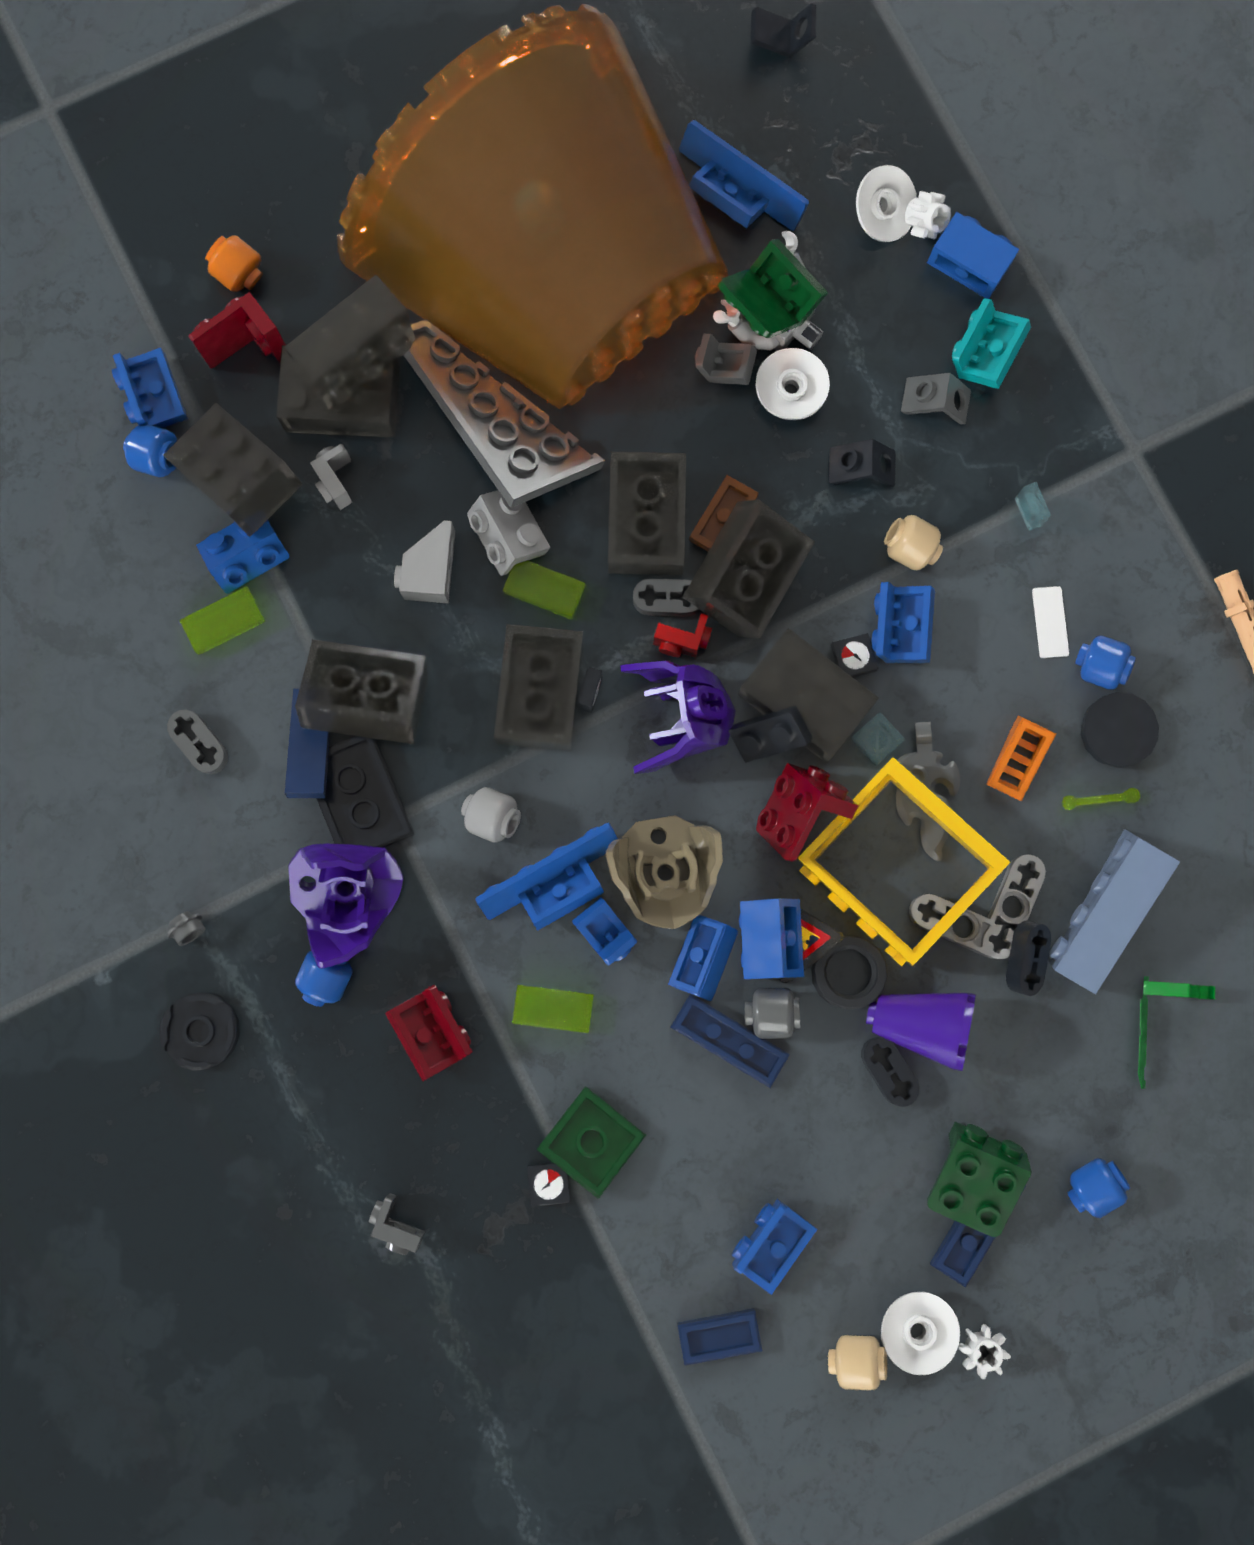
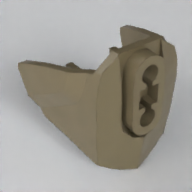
(689, 853)

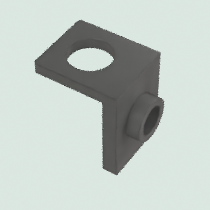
(936, 394)

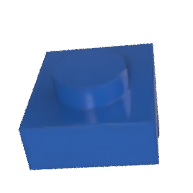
(605, 932)

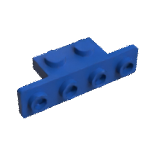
(737, 182)
(554, 883)

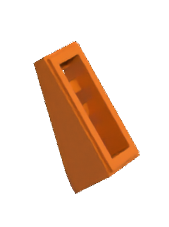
(1039, 751)

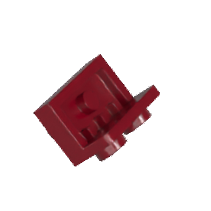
(429, 1032)

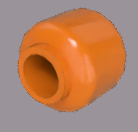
(234, 263)

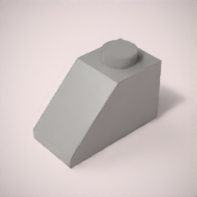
(428, 566)

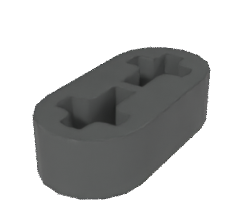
(666, 606)
(191, 747)

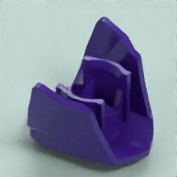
(704, 710)
(347, 900)

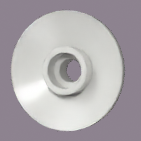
(894, 192)
(796, 368)
(938, 1338)

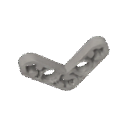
(985, 926)

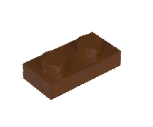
(719, 510)

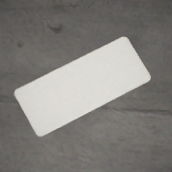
(1050, 622)

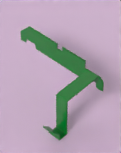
(1164, 989)

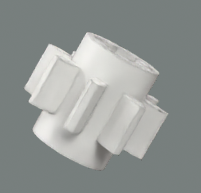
(927, 215)
(996, 1354)

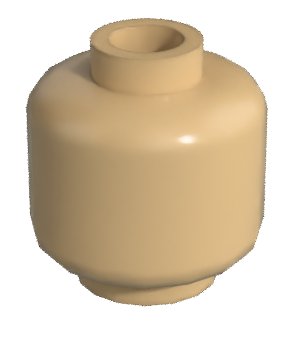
(913, 542)
(858, 1362)

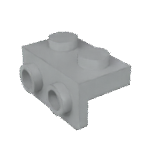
(506, 532)

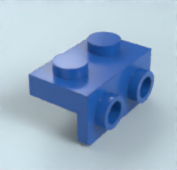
(149, 389)
(237, 558)
(904, 623)
(772, 1246)

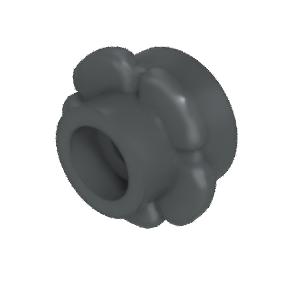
(186, 928)

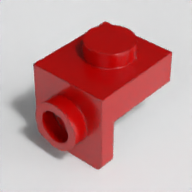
(677, 641)

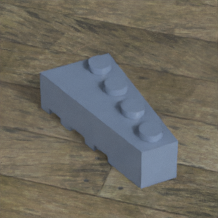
(1112, 911)

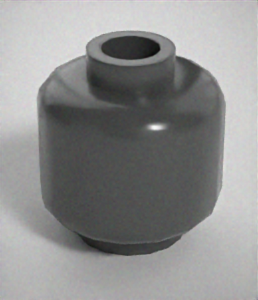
(773, 1013)

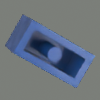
(972, 255)
(771, 938)

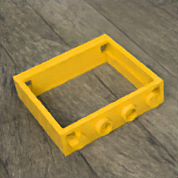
(940, 813)

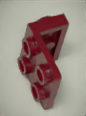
(796, 804)

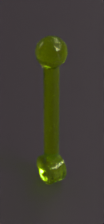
(1130, 796)

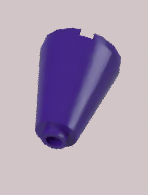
(926, 1024)

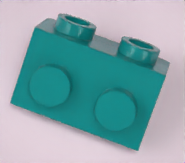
(989, 345)

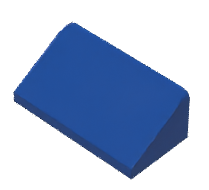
(703, 957)

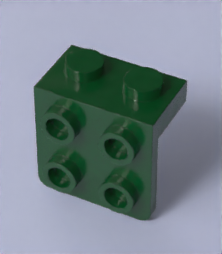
(774, 291)
(980, 1180)

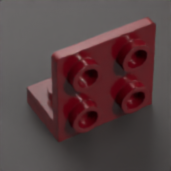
(233, 329)

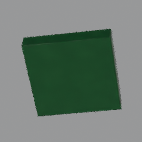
(591, 1142)

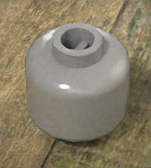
(491, 814)

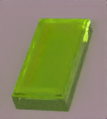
(545, 588)
(222, 620)
(553, 1008)

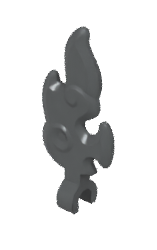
(927, 768)

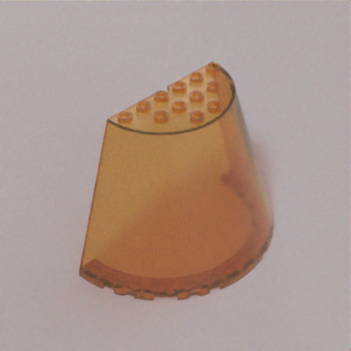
(536, 207)

